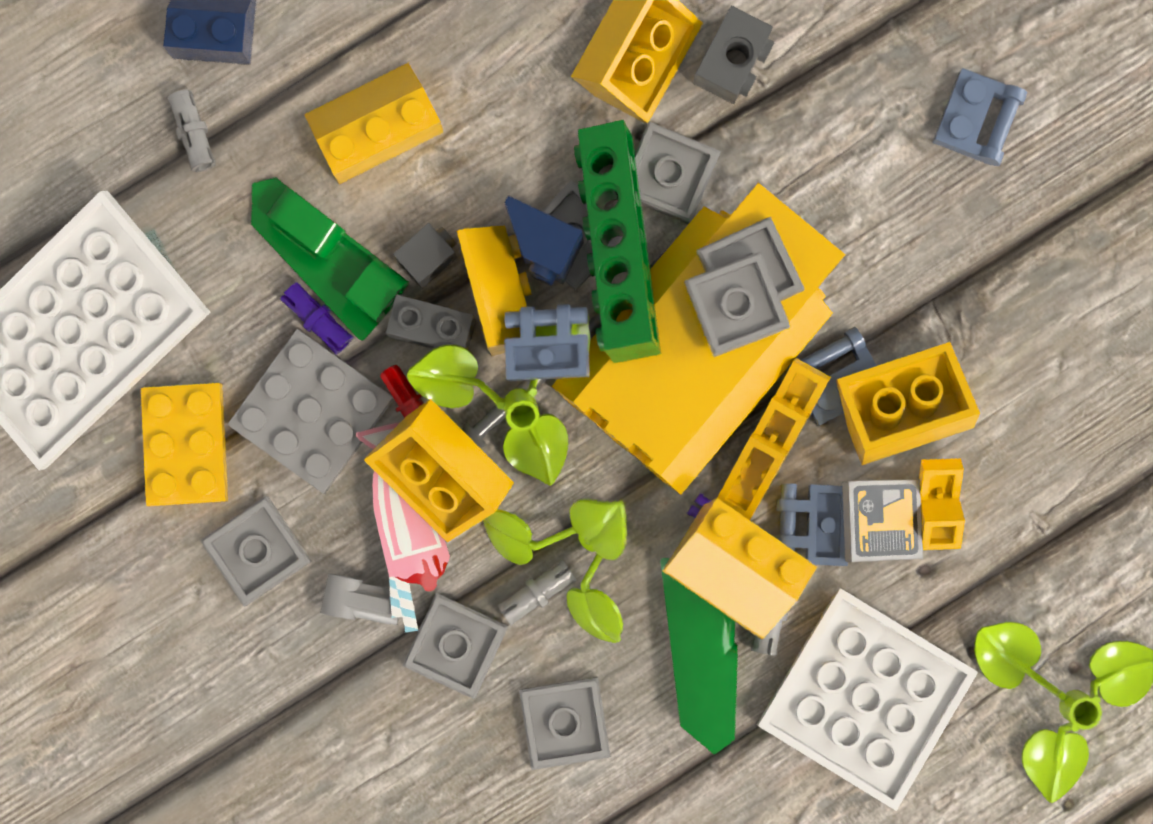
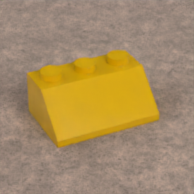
(637, 54)
(374, 123)
(494, 280)
(907, 403)
(439, 471)
(739, 568)

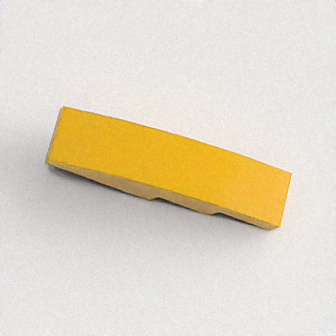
(773, 438)

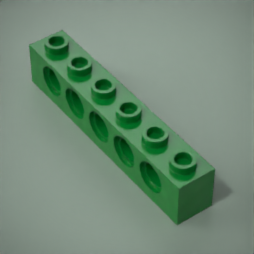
(639, 334)

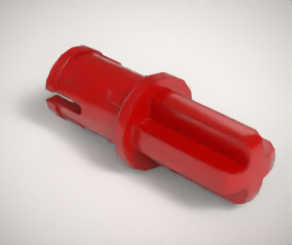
(401, 390)

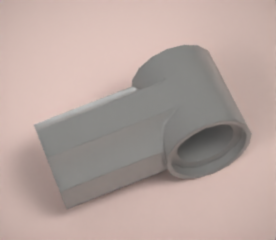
(352, 598)

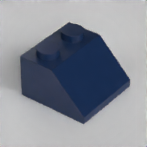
(210, 30)
(545, 241)

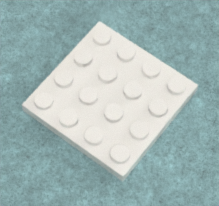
(867, 698)

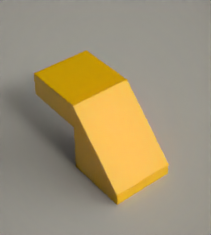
(940, 503)

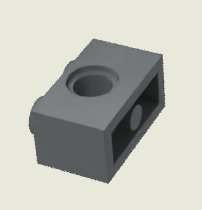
(741, 33)
(429, 324)

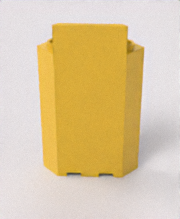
(684, 402)

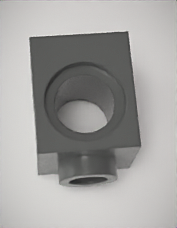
(427, 254)

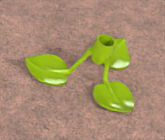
(533, 442)
(600, 530)
(1059, 758)

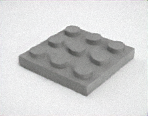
(310, 411)

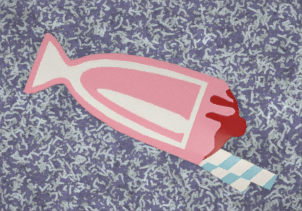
(409, 544)

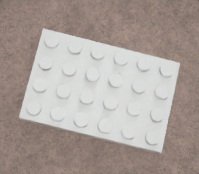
(85, 327)

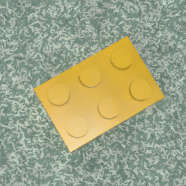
(184, 444)

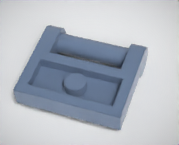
(967, 112)
(830, 404)

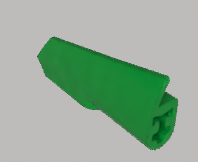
(327, 259)
(702, 665)

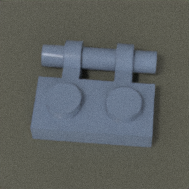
(550, 355)
(824, 523)

